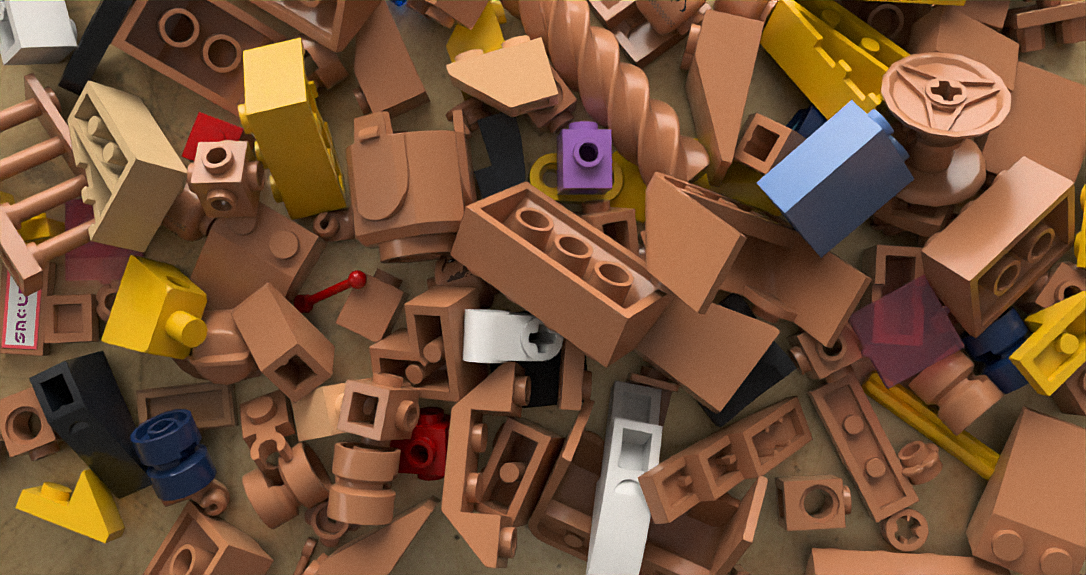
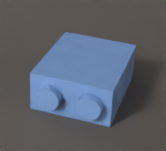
(838, 177)

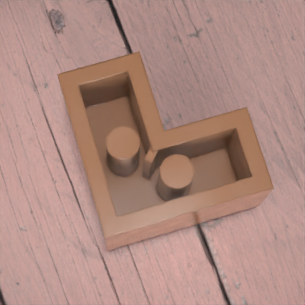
(431, 346)

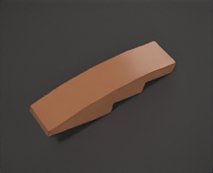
(725, 459)

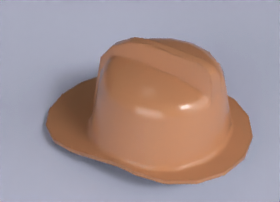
(223, 354)

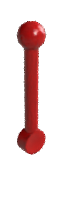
(305, 302)

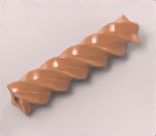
(611, 90)

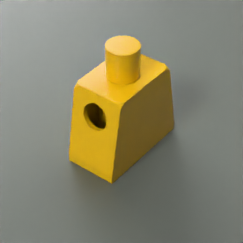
(156, 310)

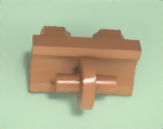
(1028, 22)

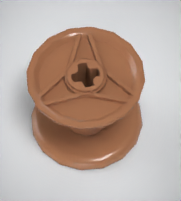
(939, 108)

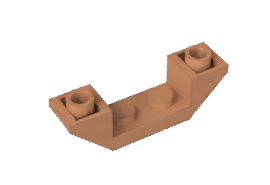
(497, 395)

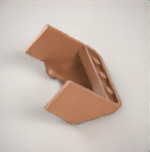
(715, 242)
(698, 542)

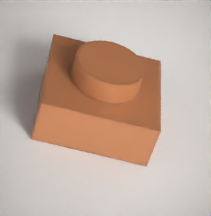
(70, 319)

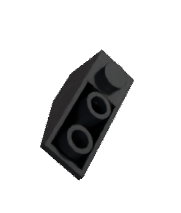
(93, 419)

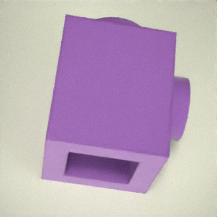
(584, 160)

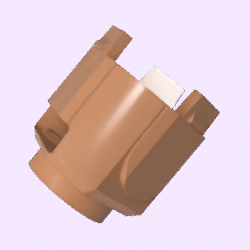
(409, 187)

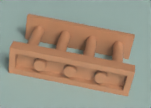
(28, 260)

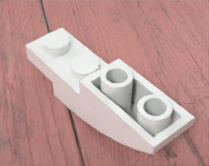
(620, 507)

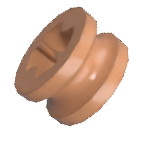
(473, 110)
(918, 529)

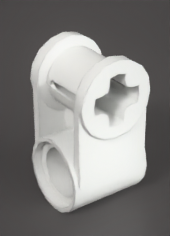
(504, 337)

